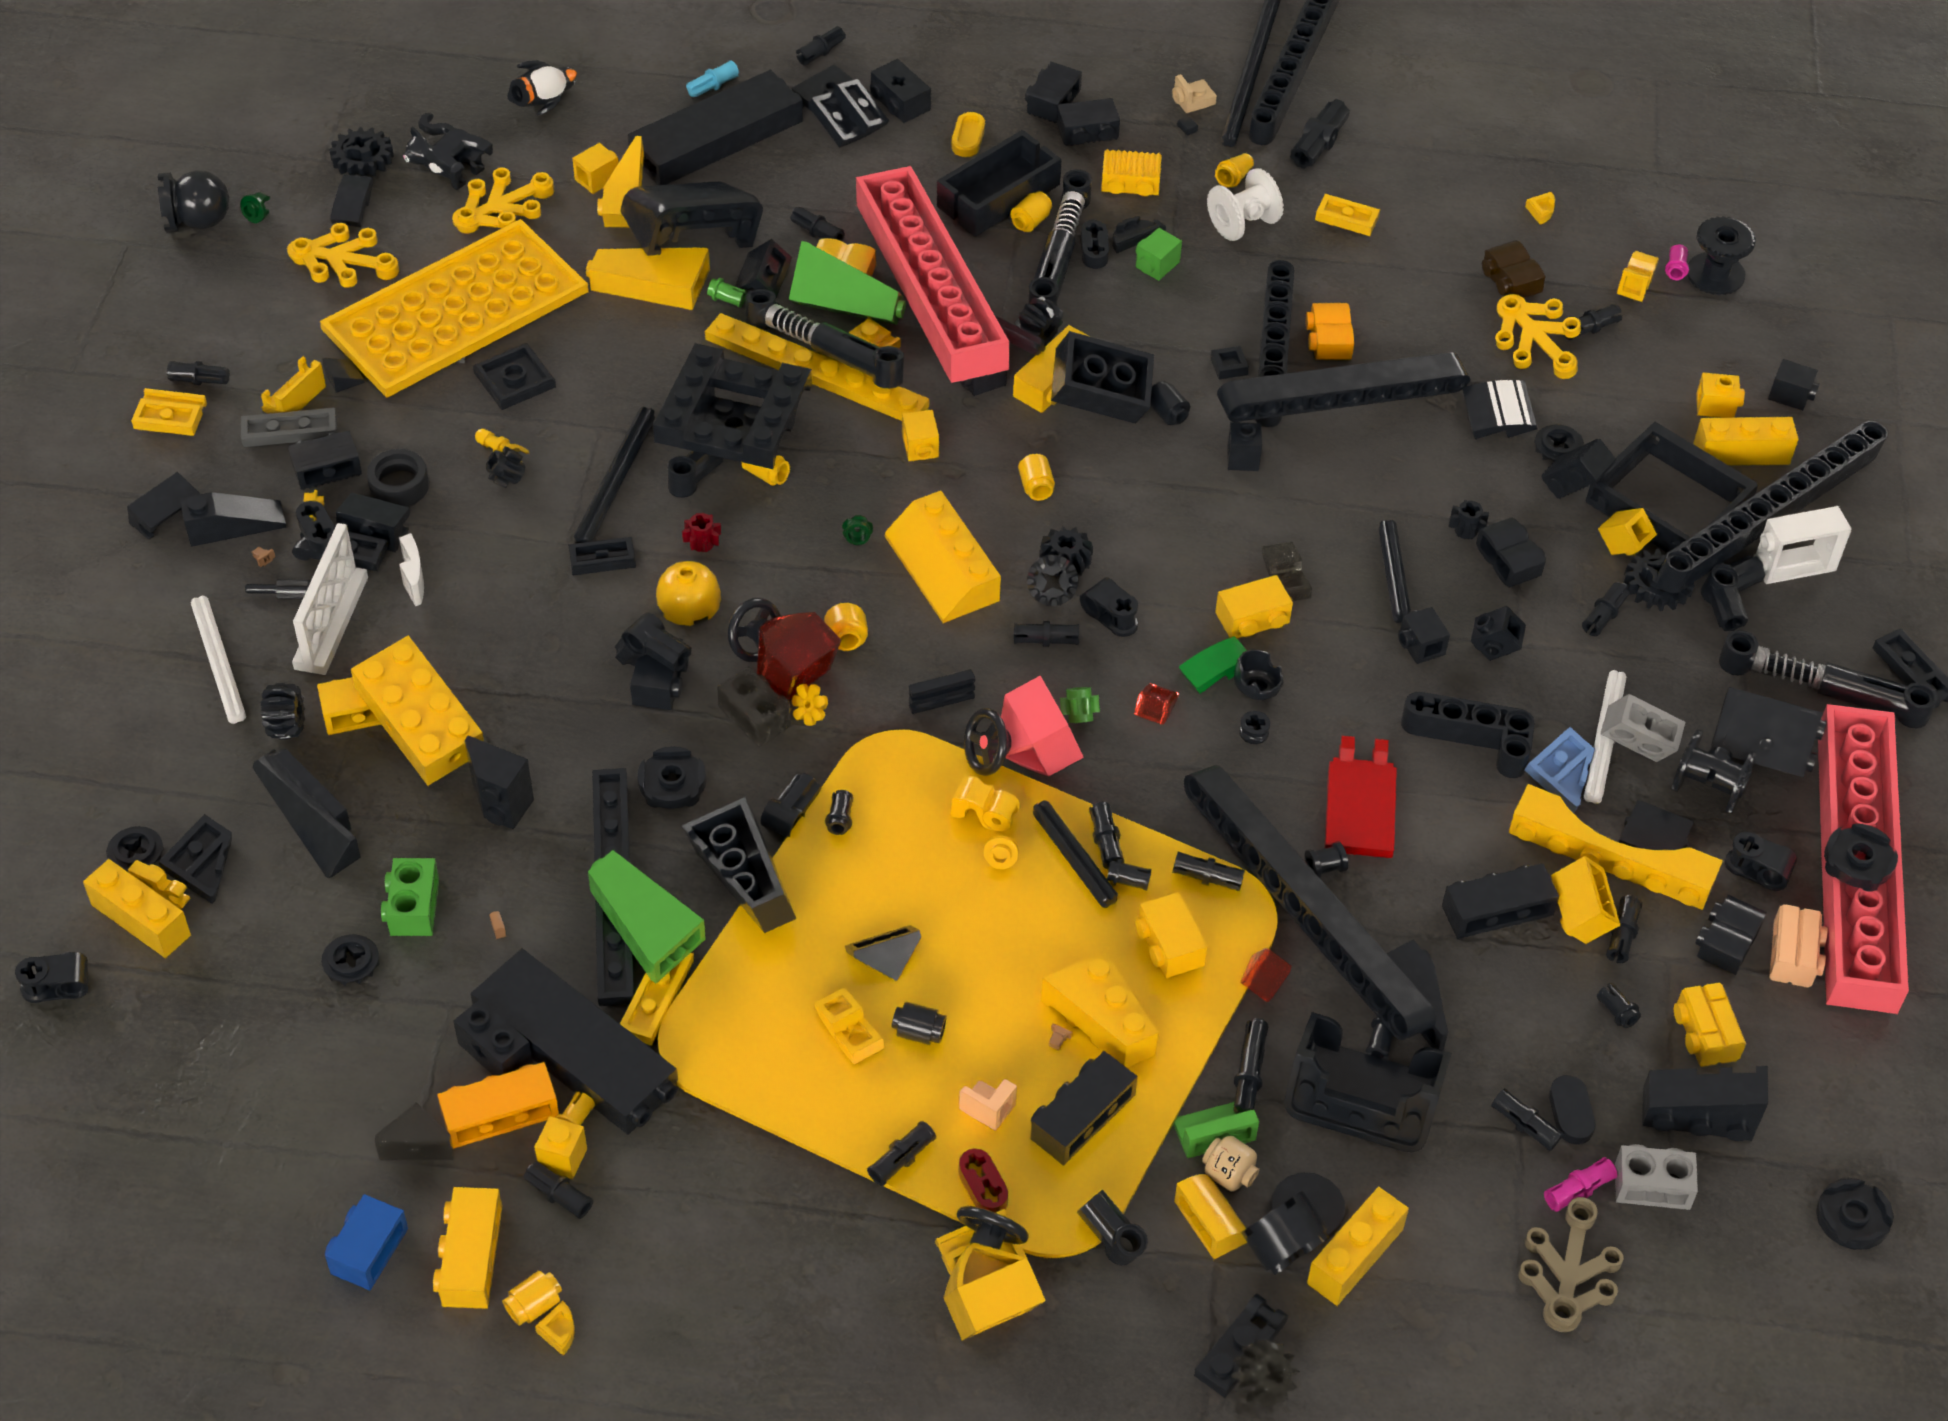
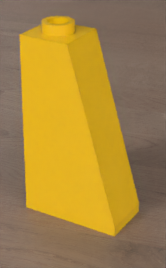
(664, 279)

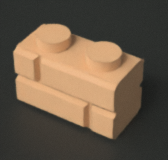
(1797, 946)

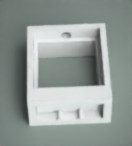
(1824, 525)

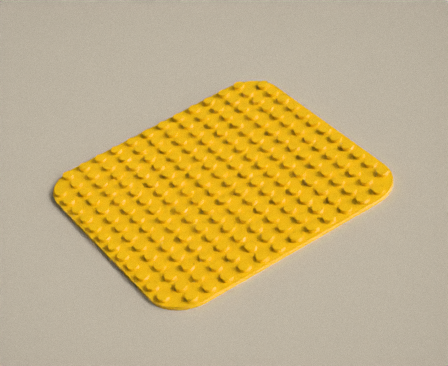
(988, 936)

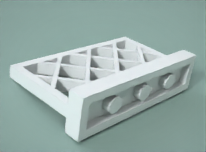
(328, 604)

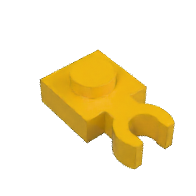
(157, 880)

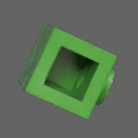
(1158, 254)

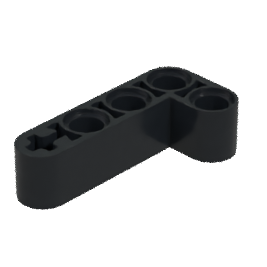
(1475, 724)

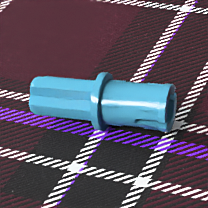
(712, 79)

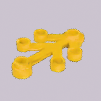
(471, 217)
(305, 251)
(1537, 331)

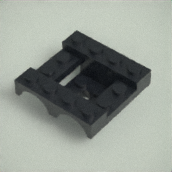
(702, 422)

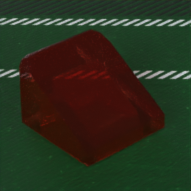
(1156, 703)
(1265, 973)

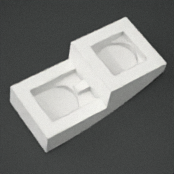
(411, 569)

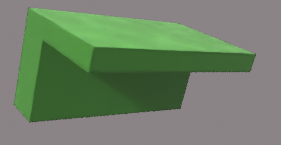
(1201, 1128)

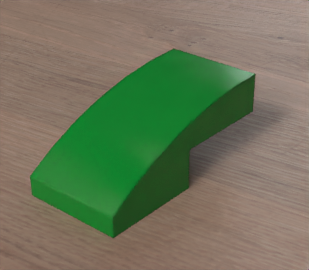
(1212, 664)

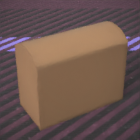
(497, 925)

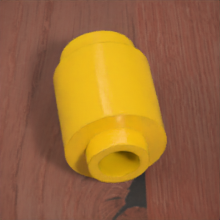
(1031, 211)
(1036, 476)
(532, 1297)

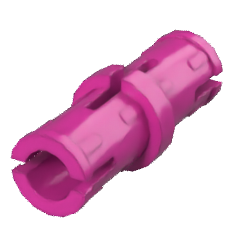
(1580, 1184)

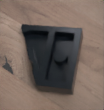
(200, 857)

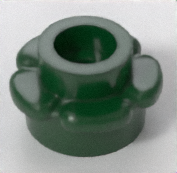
(857, 536)

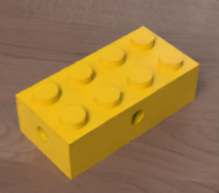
(416, 709)

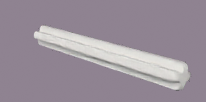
(218, 660)
(1603, 746)

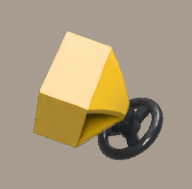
(987, 1282)

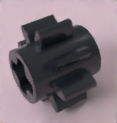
(505, 467)
(1468, 519)

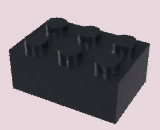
(1102, 377)

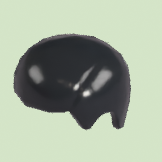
(1257, 675)

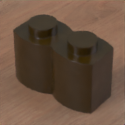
(1513, 270)

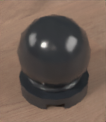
(194, 199)

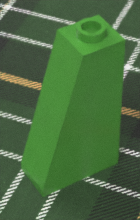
(837, 287)
(645, 915)

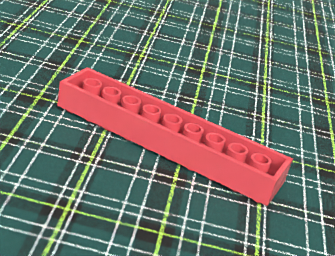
(932, 275)
(1865, 928)

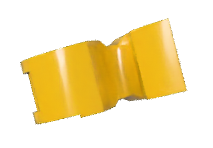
(1637, 276)
(992, 807)

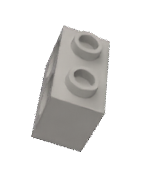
(1642, 728)
(1656, 1184)

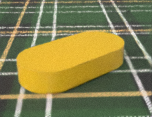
(968, 134)

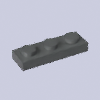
(287, 427)

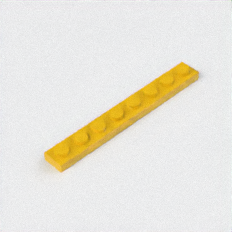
(825, 371)

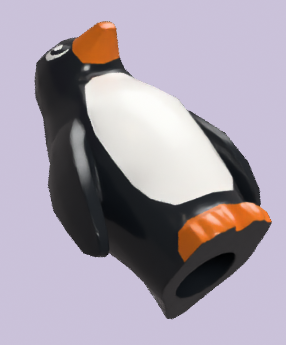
(540, 85)

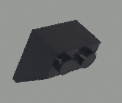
(500, 782)

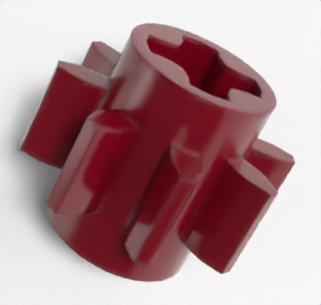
(701, 532)

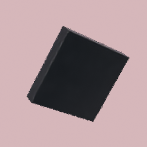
(514, 376)

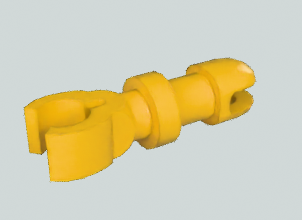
(489, 439)

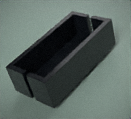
(997, 181)

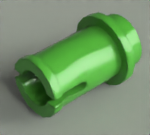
(723, 291)

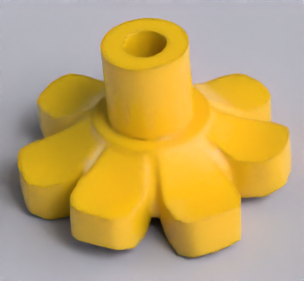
(809, 704)

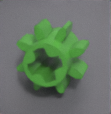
(1079, 704)

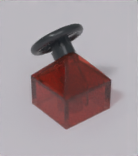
(790, 647)

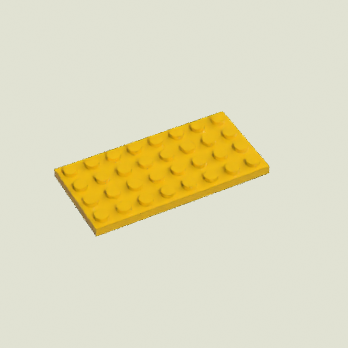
(453, 307)

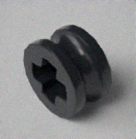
(1248, 733)

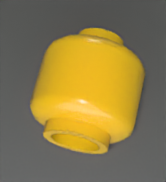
(849, 624)

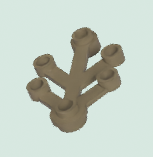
(1568, 1270)

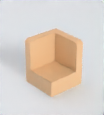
(987, 1103)

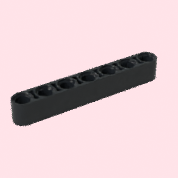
(1276, 324)

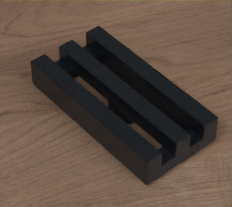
(603, 559)
(941, 691)

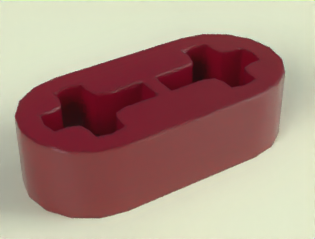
(990, 1179)

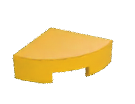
(1541, 207)
(558, 1328)

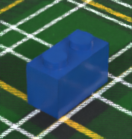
(366, 1241)

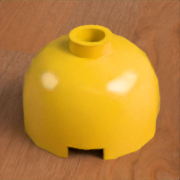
(688, 593)

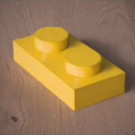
(1347, 214)

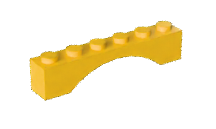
(1675, 873)

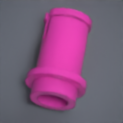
(1677, 266)

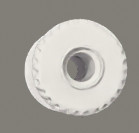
(1258, 201)

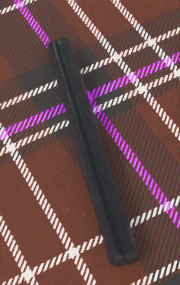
(614, 476)

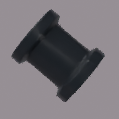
(1327, 859)

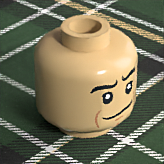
(1230, 1163)

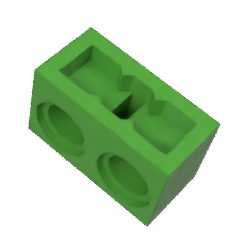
(415, 897)

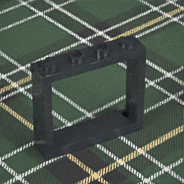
(1681, 456)

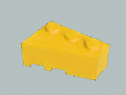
(1103, 1007)

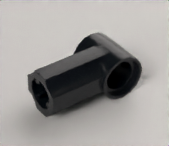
(688, 470)
(785, 812)
(1109, 1225)

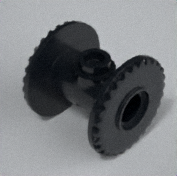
(1724, 244)
(1714, 767)

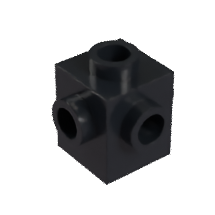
(1498, 633)

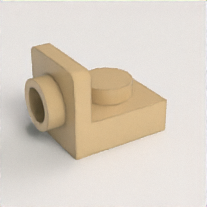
(1193, 95)

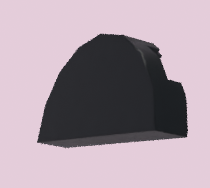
(1132, 231)

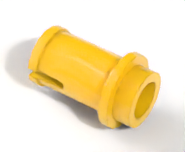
(577, 1109)

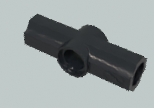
(1320, 133)

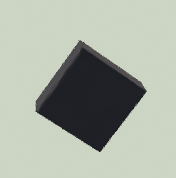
(1229, 362)

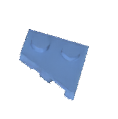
(1563, 767)

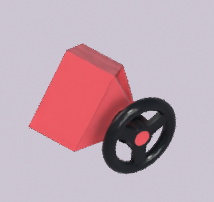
(1027, 733)

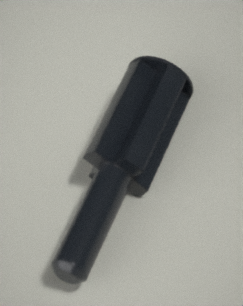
(284, 588)

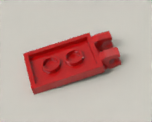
(1361, 801)

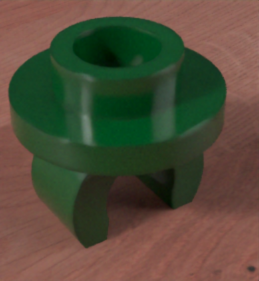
(253, 207)

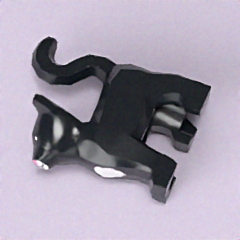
(449, 152)

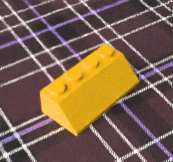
(944, 558)

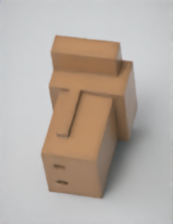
(263, 556)
(1059, 1036)

